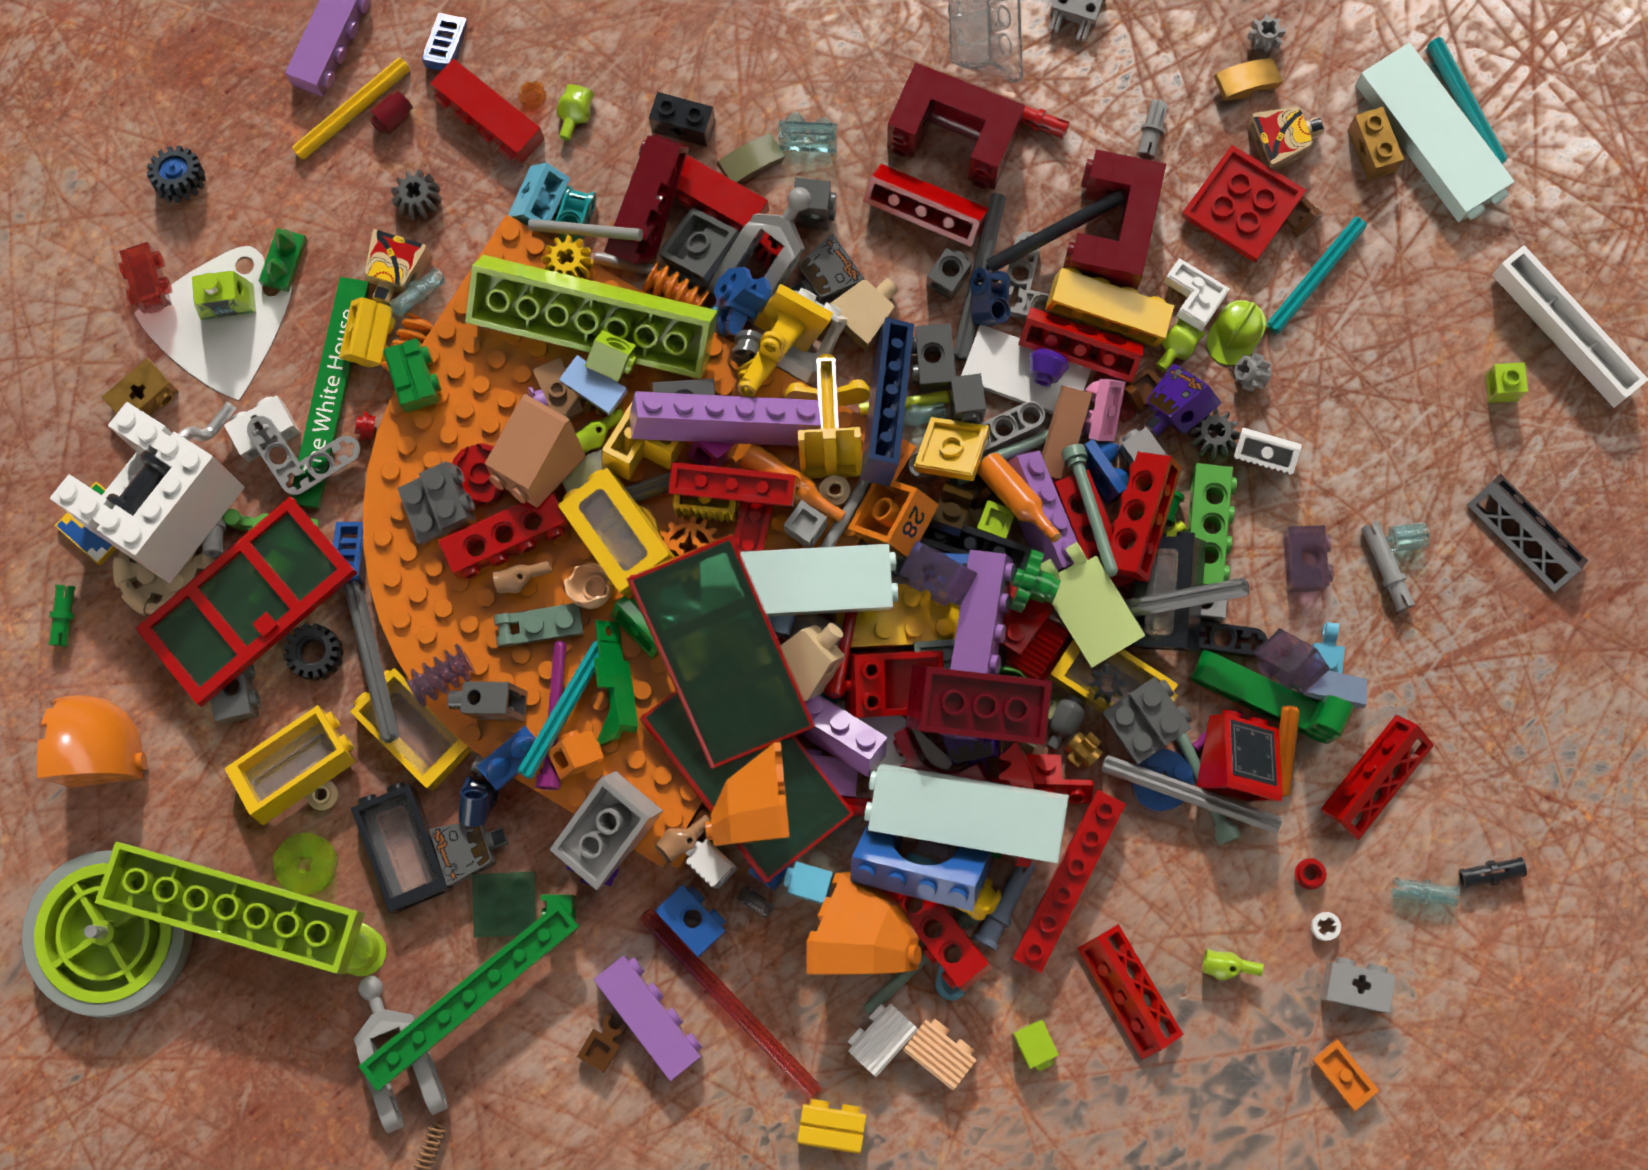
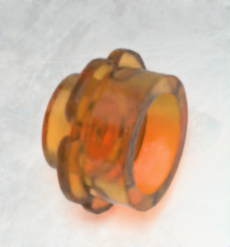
(535, 101)

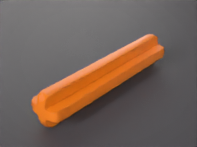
(1288, 735)

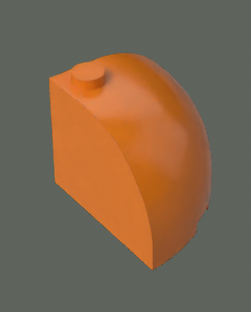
(89, 743)

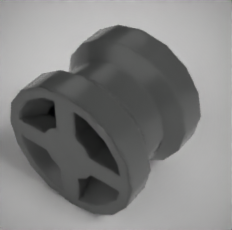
(746, 346)

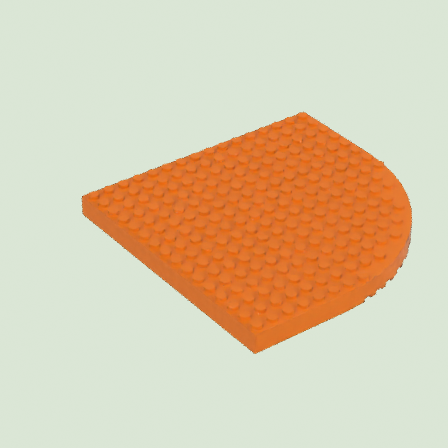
(432, 610)

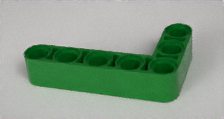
(1317, 720)

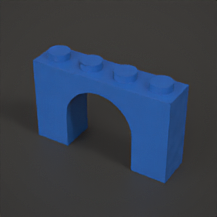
(949, 883)

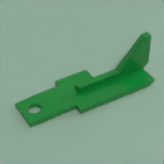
(614, 675)

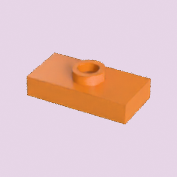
(1345, 1075)

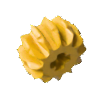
(567, 251)

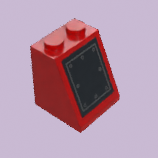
(1241, 758)

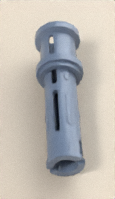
(999, 920)

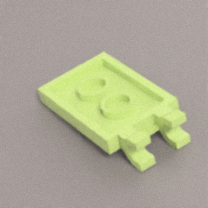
(1092, 607)

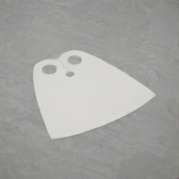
(222, 349)

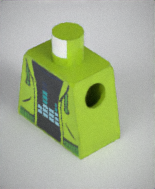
(218, 295)

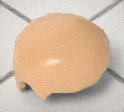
(589, 586)

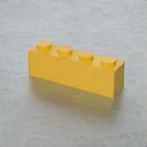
(1109, 306)

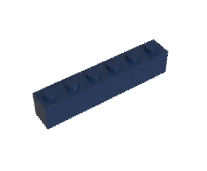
(887, 402)

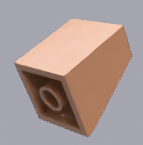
(534, 452)

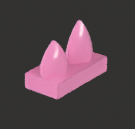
(1103, 419)

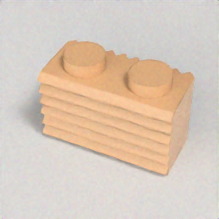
(940, 1054)

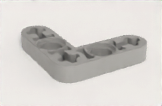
(1027, 297)
(292, 464)

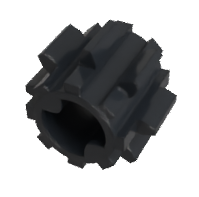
(1096, 685)

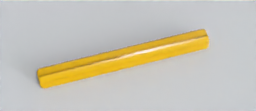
(351, 108)

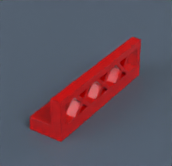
(733, 484)
(753, 526)
(1375, 772)
(1126, 994)

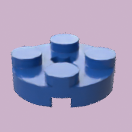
(1175, 767)

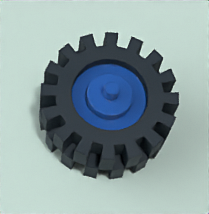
(176, 174)

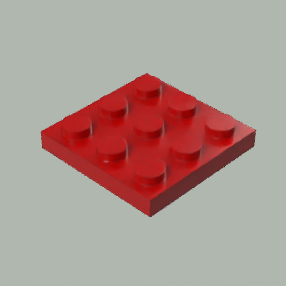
(1243, 203)

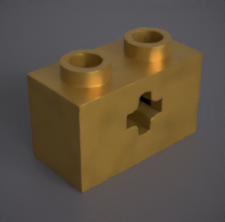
(1375, 144)
(143, 379)

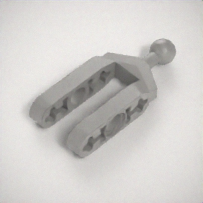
(780, 228)
(381, 1023)

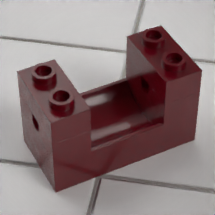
(961, 108)
(1140, 184)
(978, 704)

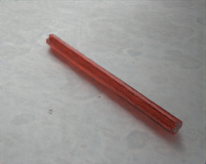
(731, 1003)

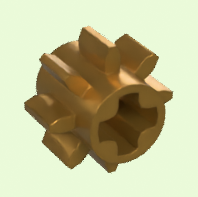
(1083, 750)

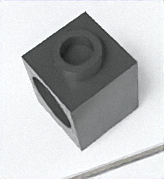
(944, 284)

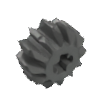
(420, 204)
(1222, 442)

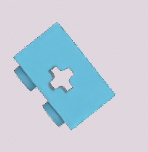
(539, 194)
(808, 882)

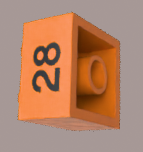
(893, 516)

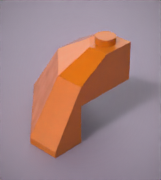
(752, 803)
(861, 933)

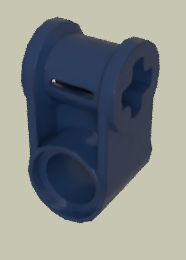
(989, 299)
(476, 802)

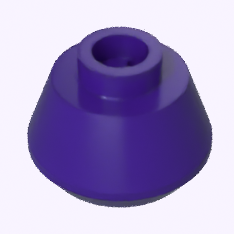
(1047, 366)

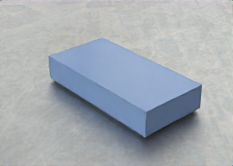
(593, 386)

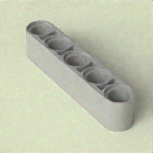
(1012, 418)

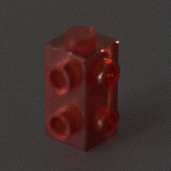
(144, 273)

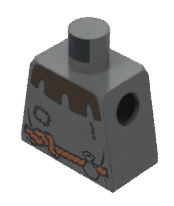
(827, 271)
(490, 701)
(466, 850)

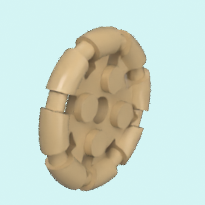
(142, 598)

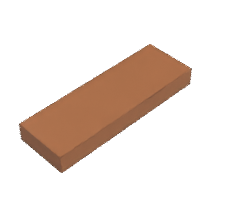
(1065, 428)

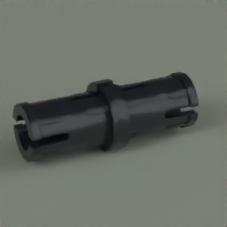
(1472, 876)

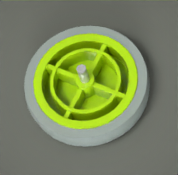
(96, 955)

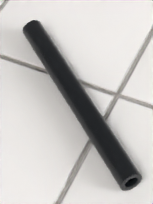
(1055, 230)

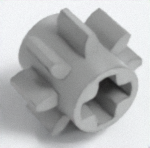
(1272, 38)
(1253, 372)

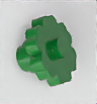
(1033, 583)

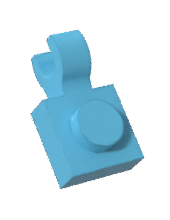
(1330, 652)

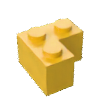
(624, 454)

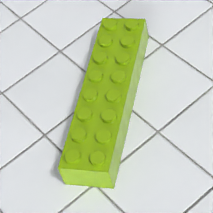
(576, 310)
(230, 908)

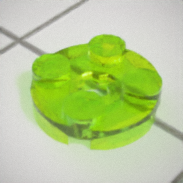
(322, 868)

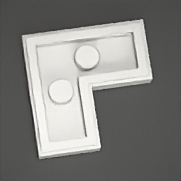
(1202, 292)

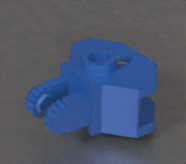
(739, 299)

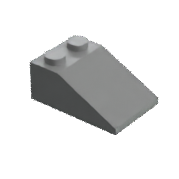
(605, 829)

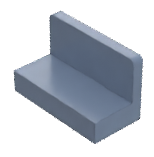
(1341, 685)

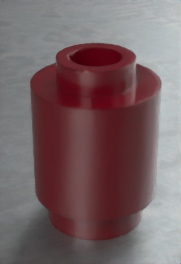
(390, 112)

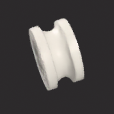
(1323, 917)

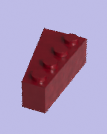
(649, 198)

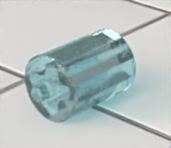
(1408, 536)

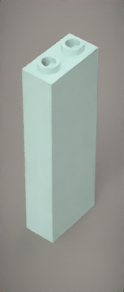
(1435, 133)
(824, 579)
(967, 812)

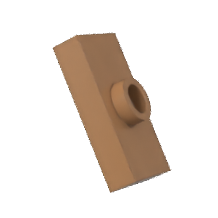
(558, 395)

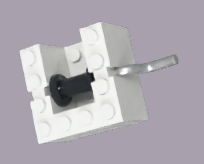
(161, 498)

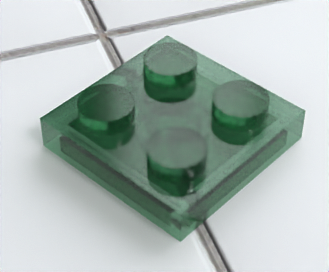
(503, 903)

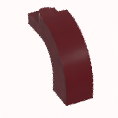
(909, 747)

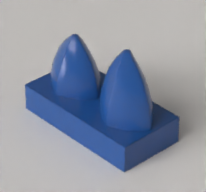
(1108, 480)
(504, 762)

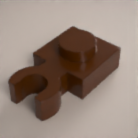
(601, 1047)

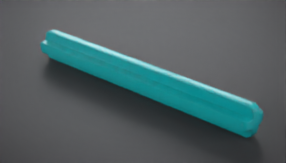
(1464, 95)
(1316, 275)
(559, 714)

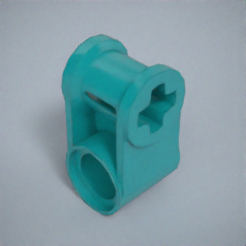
(576, 208)

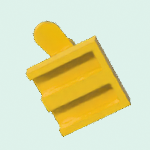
(788, 323)
(830, 448)

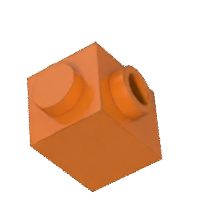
(575, 753)

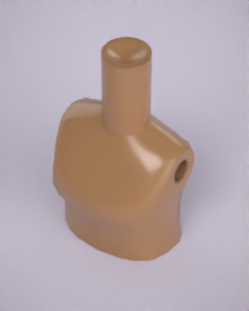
(516, 577)
(680, 840)

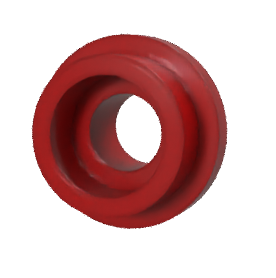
(365, 426)
(1317, 867)

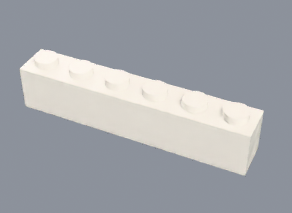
(1569, 326)

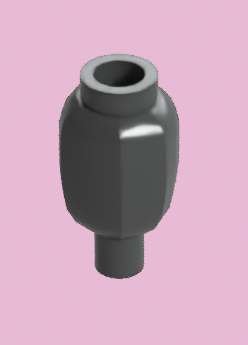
(1066, 720)

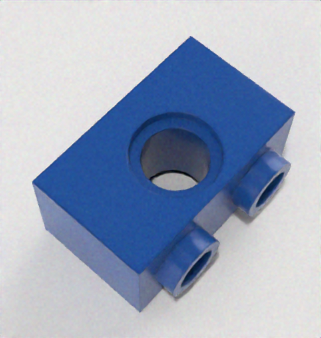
(675, 910)

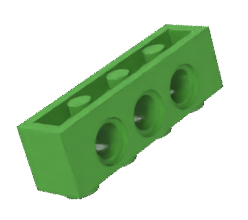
(1220, 481)

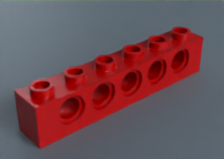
(1068, 881)

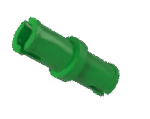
(61, 615)

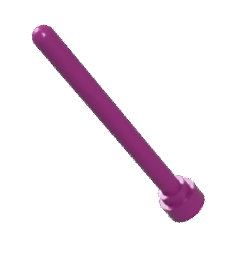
(548, 777)

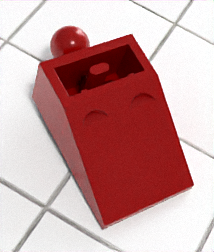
(887, 681)

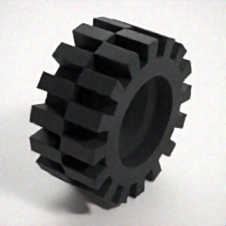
(295, 648)

